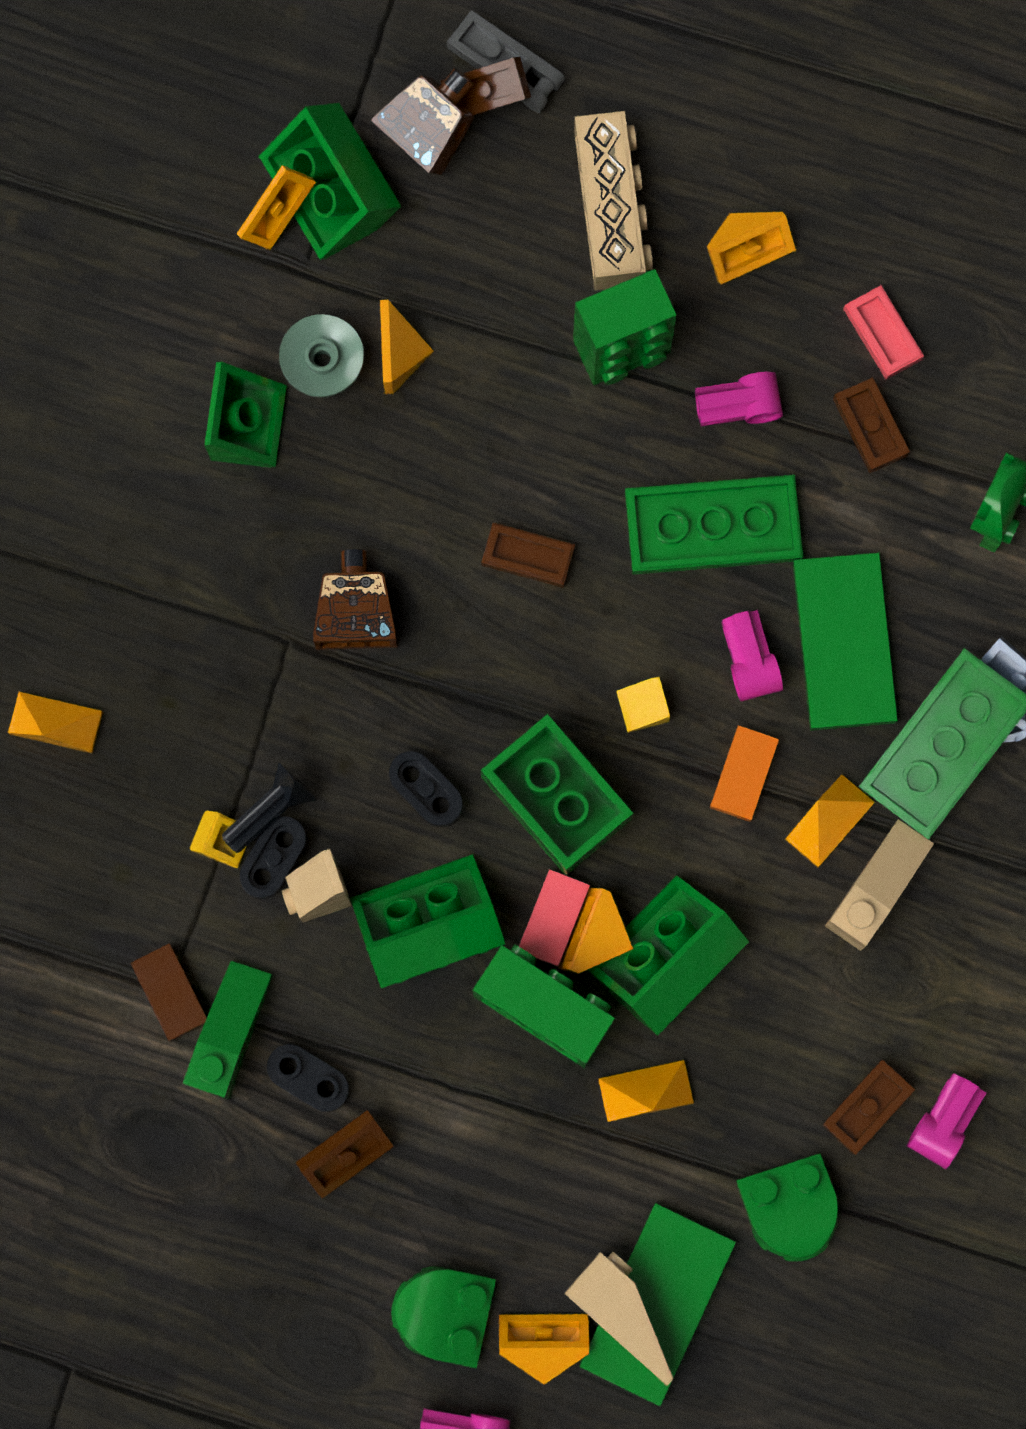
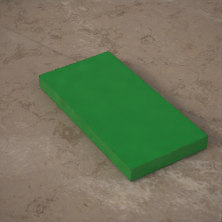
(713, 524)
(844, 641)
(946, 743)
(675, 1276)

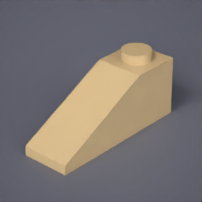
(879, 885)
(316, 888)
(616, 1306)

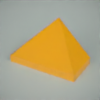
(276, 207)
(748, 243)
(401, 348)
(55, 722)
(829, 820)
(596, 934)
(645, 1091)
(544, 1342)

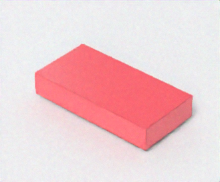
(883, 332)
(554, 917)

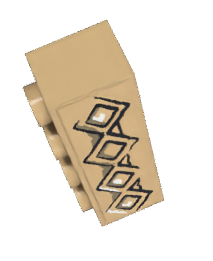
(610, 198)

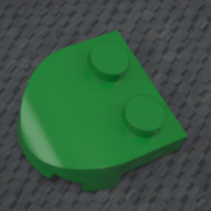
(1001, 502)
(791, 1208)
(443, 1314)

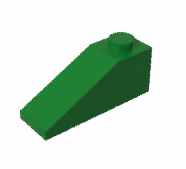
(228, 1030)

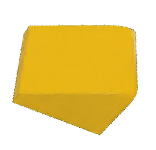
(643, 704)
(209, 839)

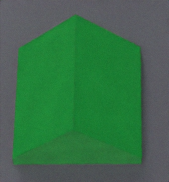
(244, 417)

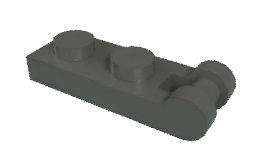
(485, 44)

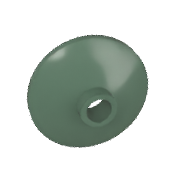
(319, 336)

